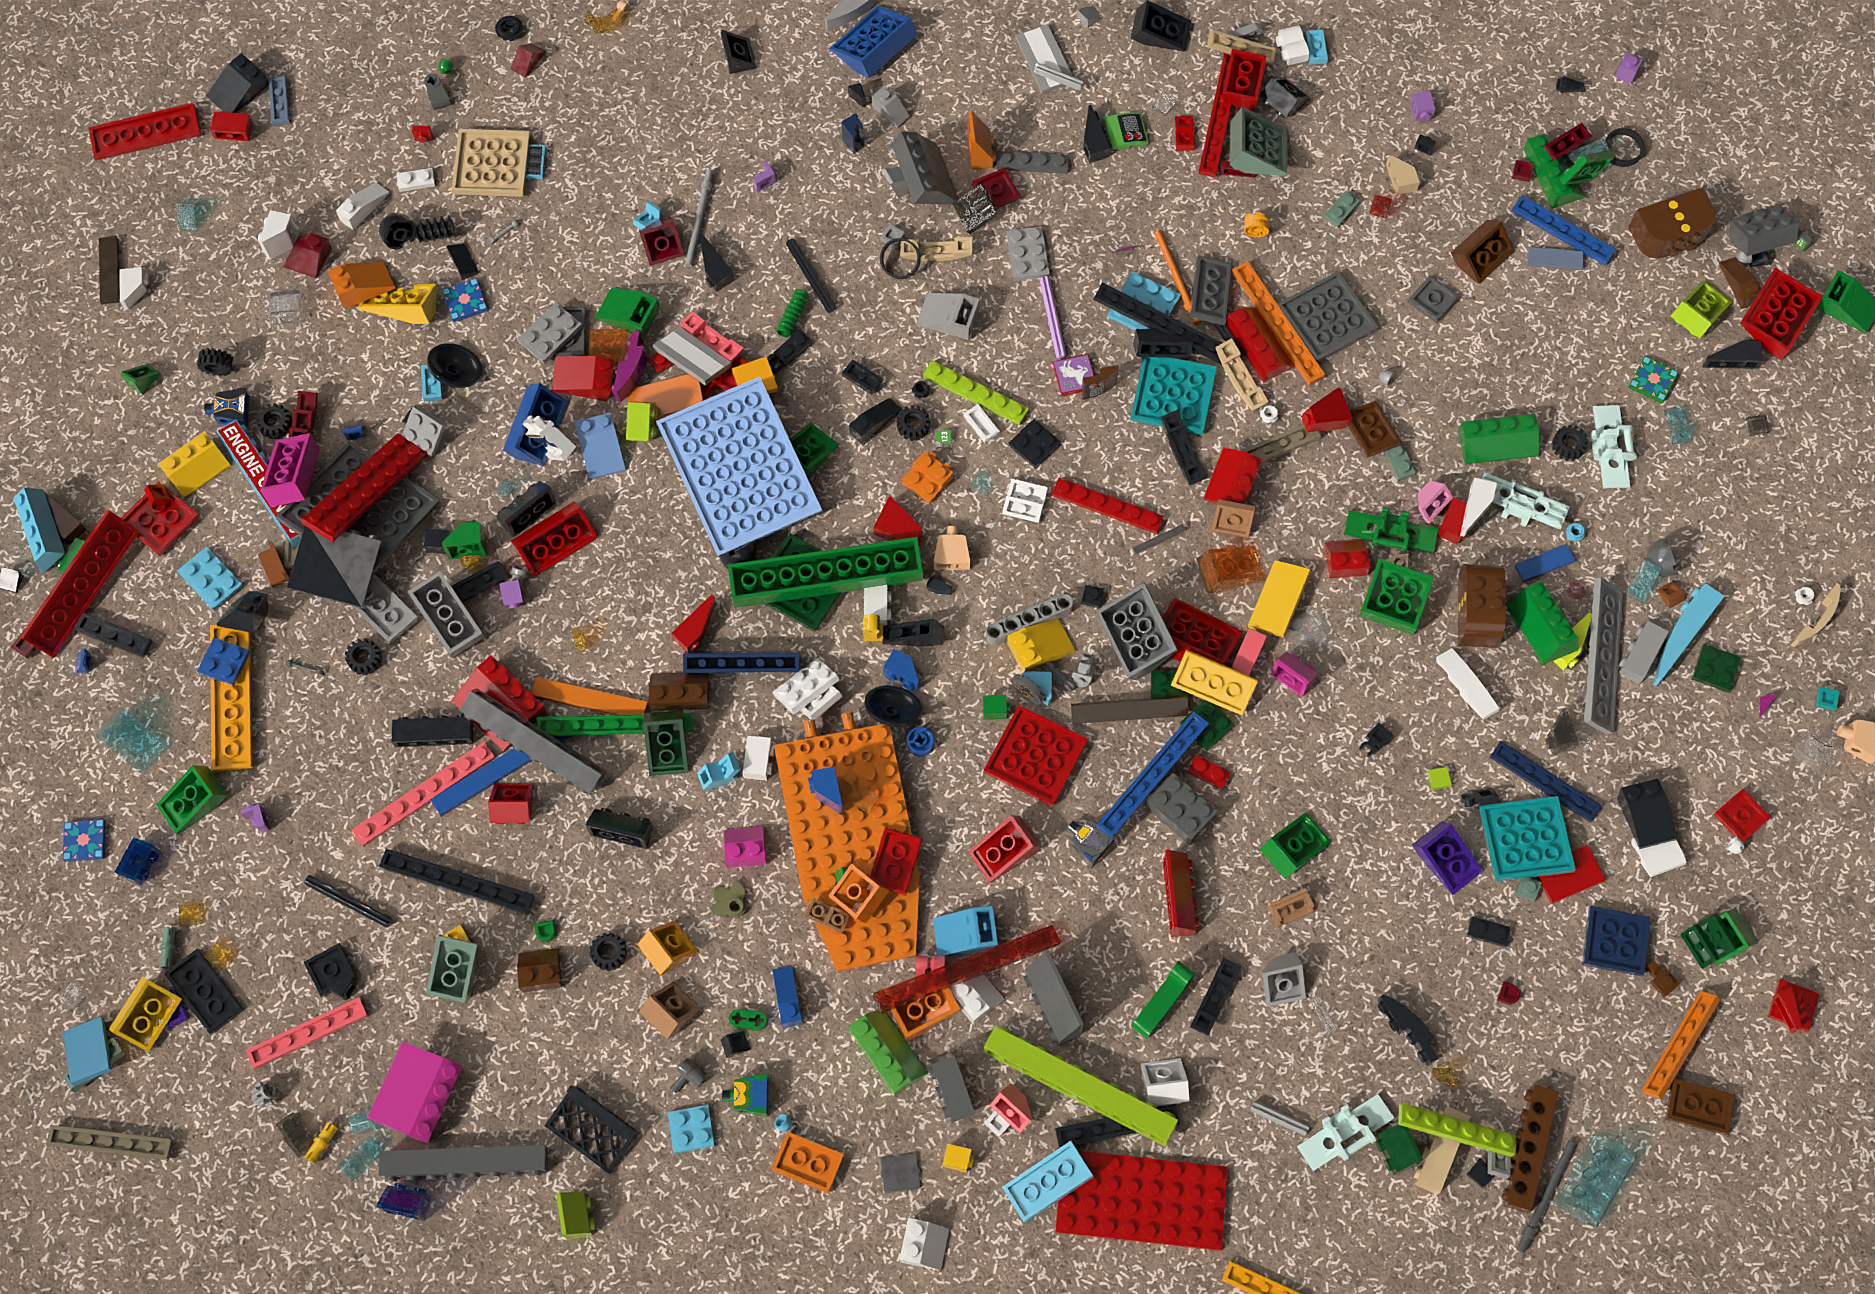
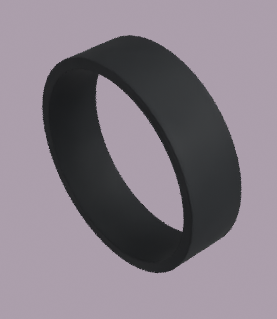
(1634, 135)
(882, 258)

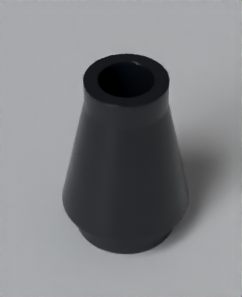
(1569, 85)

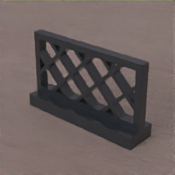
(603, 1114)

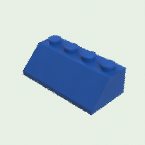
(536, 402)

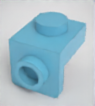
(651, 214)

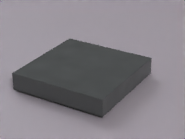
(1433, 299)

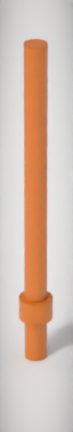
(1175, 273)

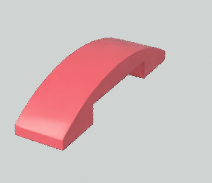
(699, 329)

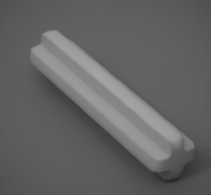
(1058, 76)
(1279, 1118)

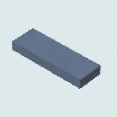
(279, 100)
(1554, 258)

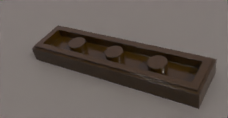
(109, 270)

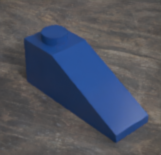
(787, 997)

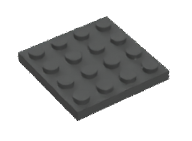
(1328, 316)

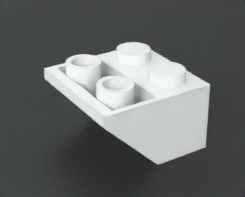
(278, 234)

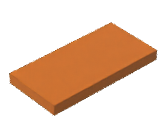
(670, 394)

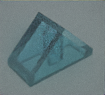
(188, 213)

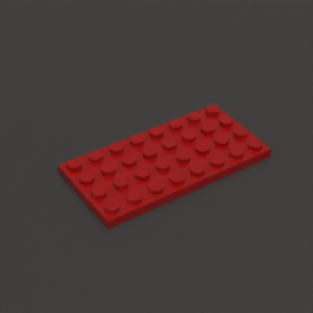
(1147, 1202)

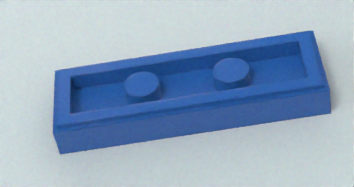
(1544, 563)

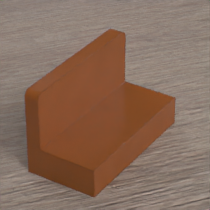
(273, 566)

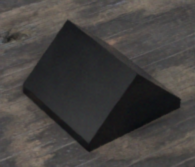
(737, 52)

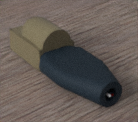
(934, 585)

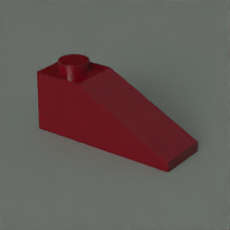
(1568, 141)

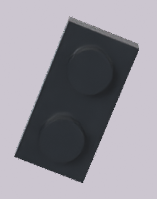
(862, 377)
(1488, 931)

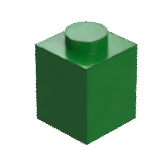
(995, 707)

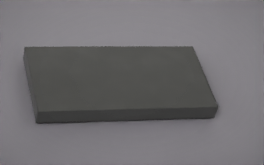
(1210, 290)

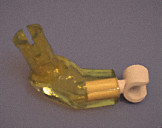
(610, 22)

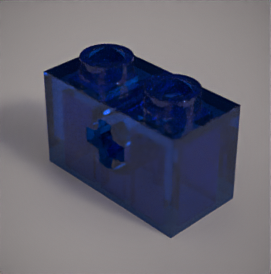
(137, 851)

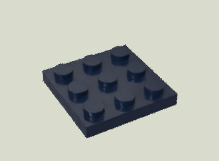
(1616, 941)

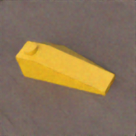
(409, 305)

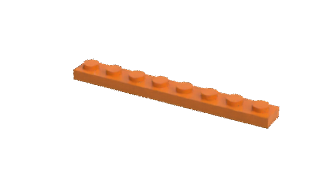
(1278, 323)

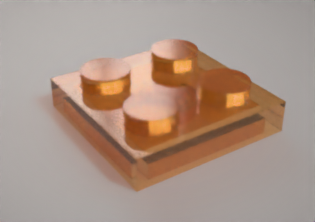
(608, 344)

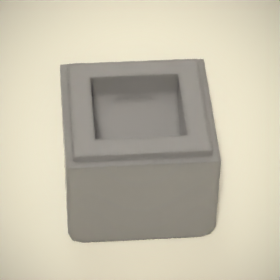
(1087, 16)

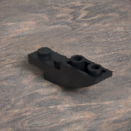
(1405, 1020)

